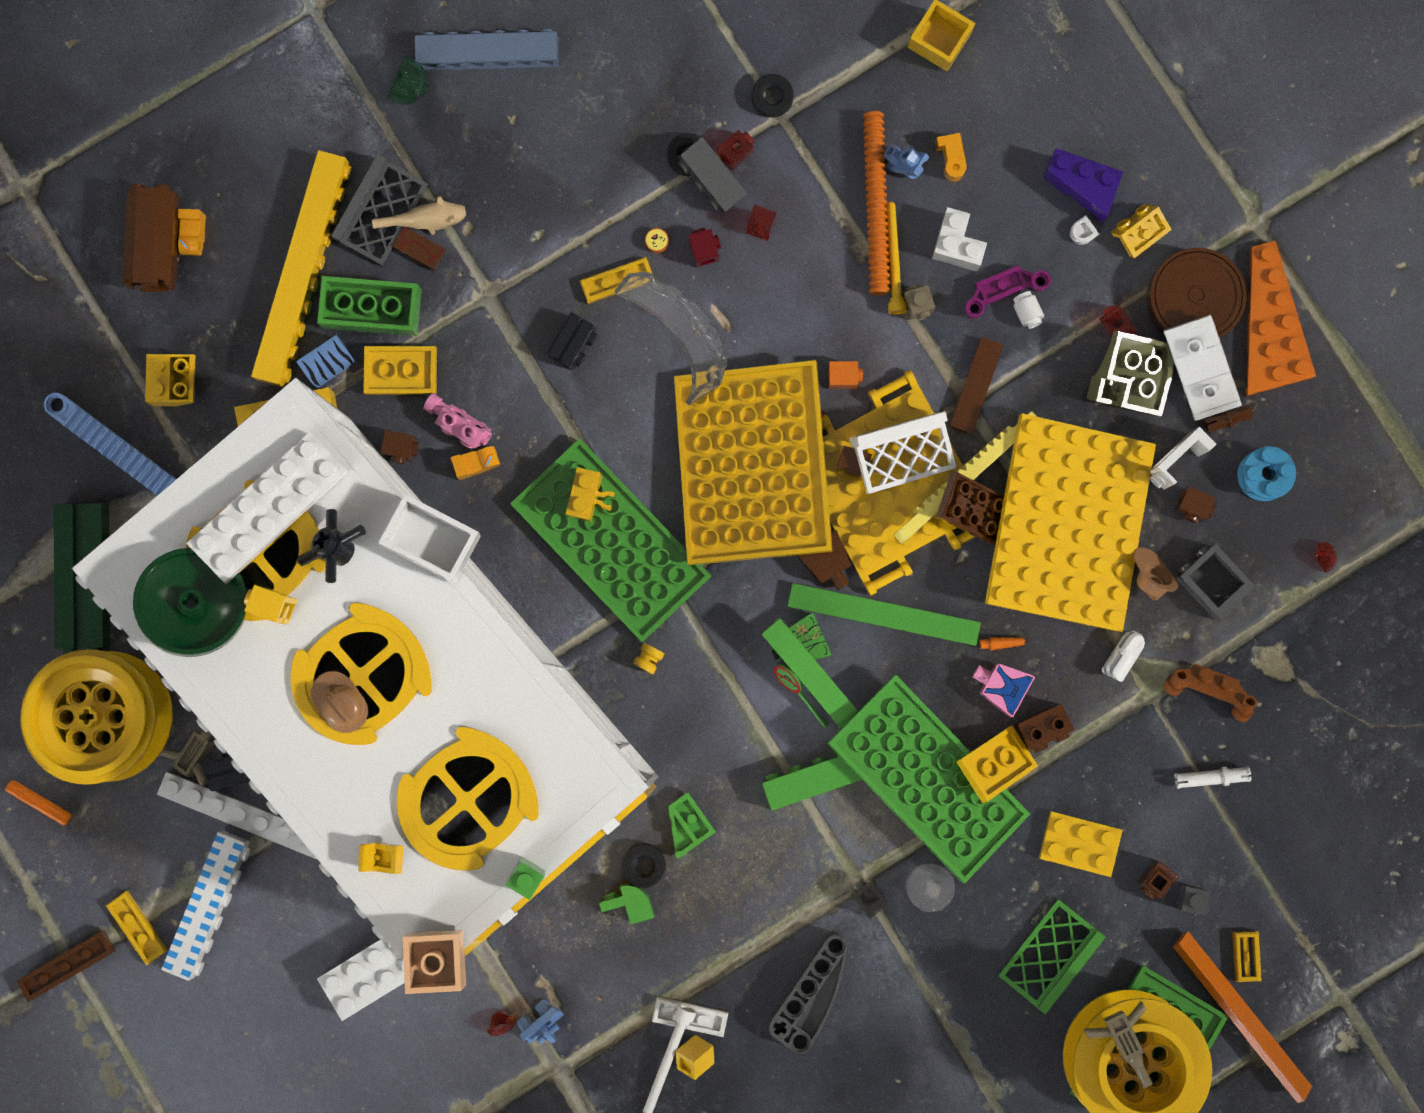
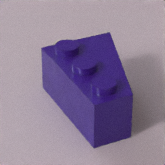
(1084, 181)

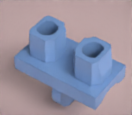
(905, 161)
(544, 1026)

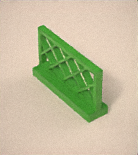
(1069, 969)

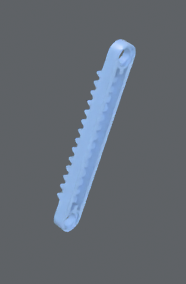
(109, 444)

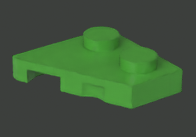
(688, 825)

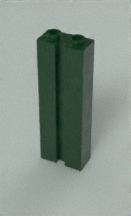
(77, 618)

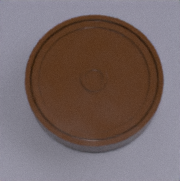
(1194, 286)

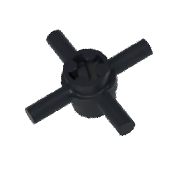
(332, 546)

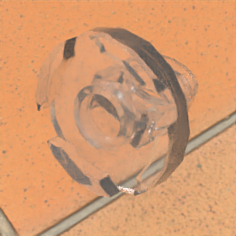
(930, 887)

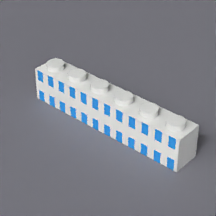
(206, 905)

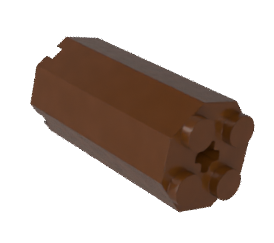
(151, 238)

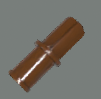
(1228, 419)

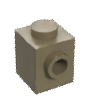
(919, 302)

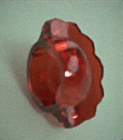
(1326, 556)
(501, 1023)

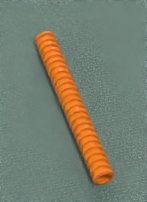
(876, 202)

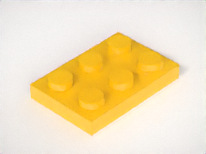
(400, 370)
(997, 764)
(1080, 844)

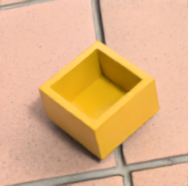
(941, 35)

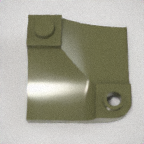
(1133, 374)

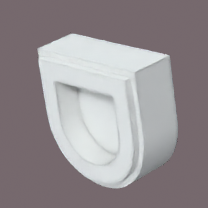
(1083, 231)

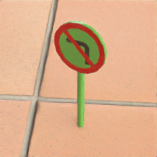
(793, 684)

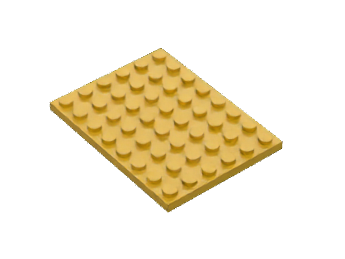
(754, 465)
(1070, 523)

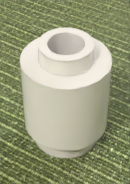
(1028, 309)

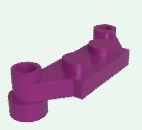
(1004, 285)

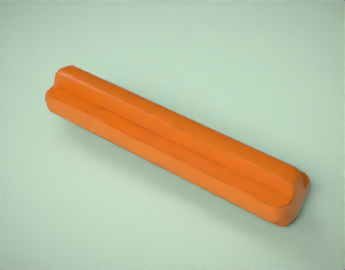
(38, 802)

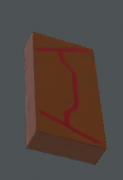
(419, 248)

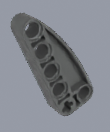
(814, 1004)

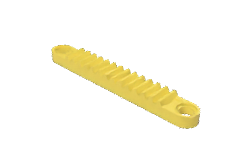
(971, 469)

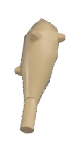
(427, 216)

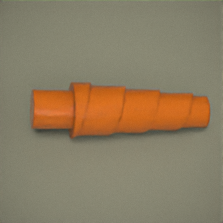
(994, 643)

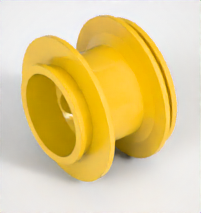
(56, 716)
(1182, 1068)

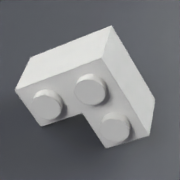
(953, 246)

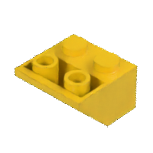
(170, 379)

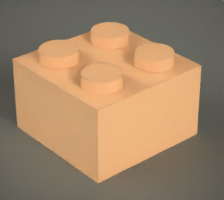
(434, 961)

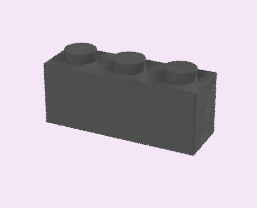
(711, 175)

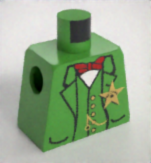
(810, 636)

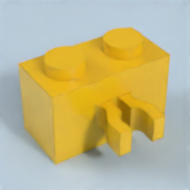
(585, 494)

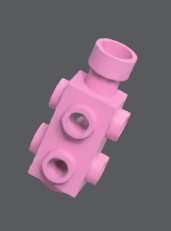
(453, 424)

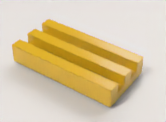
(1237, 956)

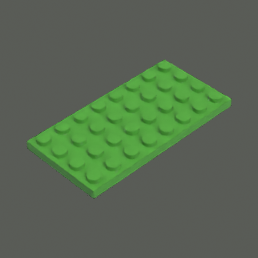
(620, 553)
(914, 770)

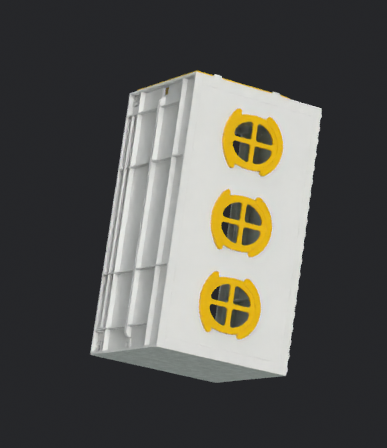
(469, 689)

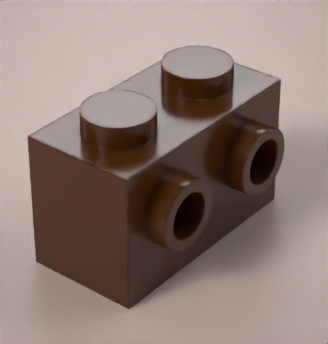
(1045, 727)

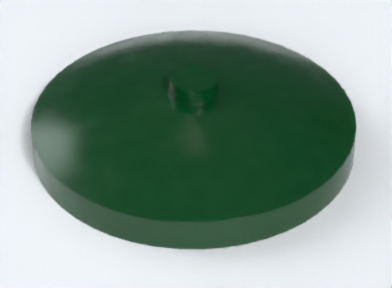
(187, 606)

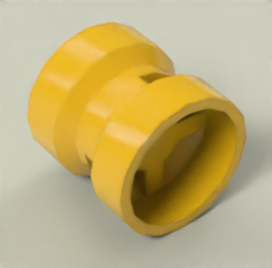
(648, 658)

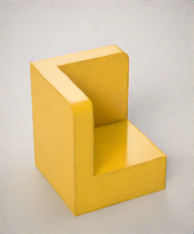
(695, 1057)

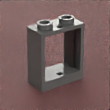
(1235, 596)

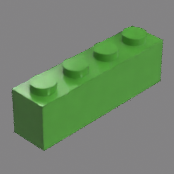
(807, 781)

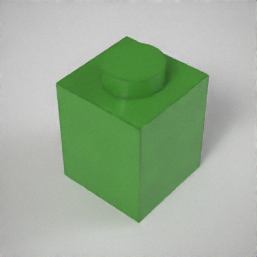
(525, 878)

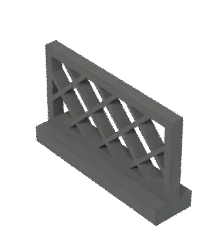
(359, 205)

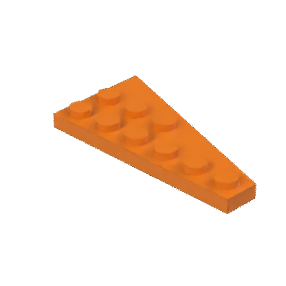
(1274, 331)

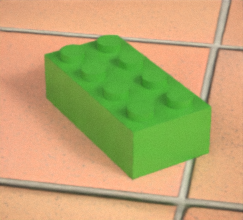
(369, 306)

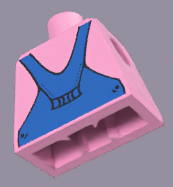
(1003, 686)

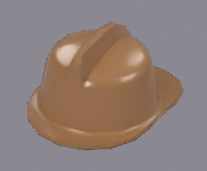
(1153, 574)
(339, 702)

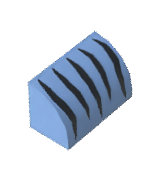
(326, 361)

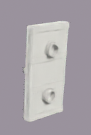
(1202, 367)

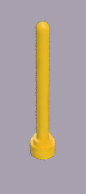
(897, 304)

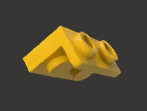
(1141, 229)

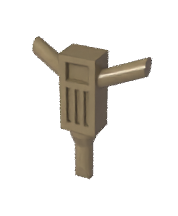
(192, 756)
(1121, 1031)

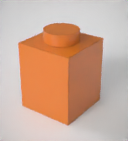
(844, 375)

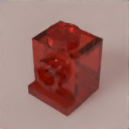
(732, 156)
(761, 222)
(1113, 314)

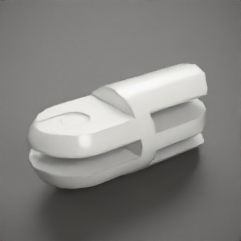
(1124, 656)

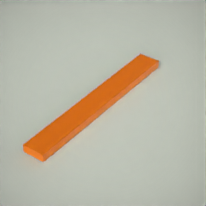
(1242, 1017)

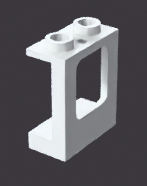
(1196, 441)

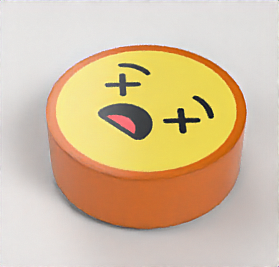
(656, 240)

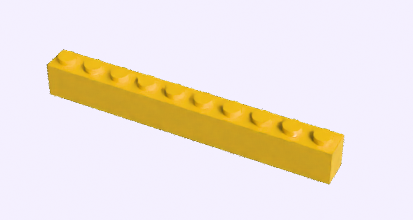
(301, 269)

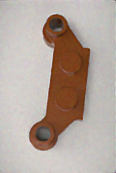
(1215, 685)

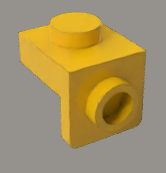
(380, 857)

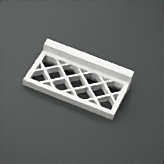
(893, 434)

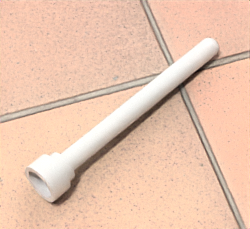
(684, 1015)

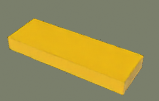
(605, 283)
(136, 927)

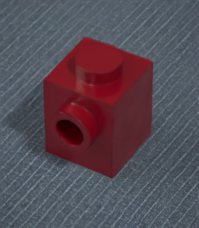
(704, 246)

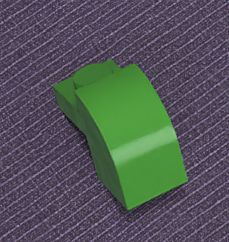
(634, 899)

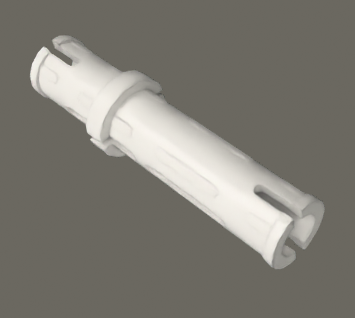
(1223, 776)

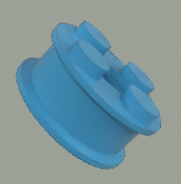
(1281, 470)

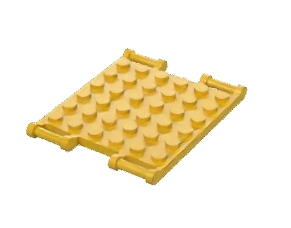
(871, 520)

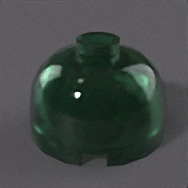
(408, 82)

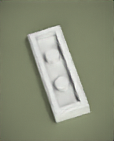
(706, 1019)

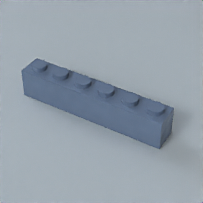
(487, 50)

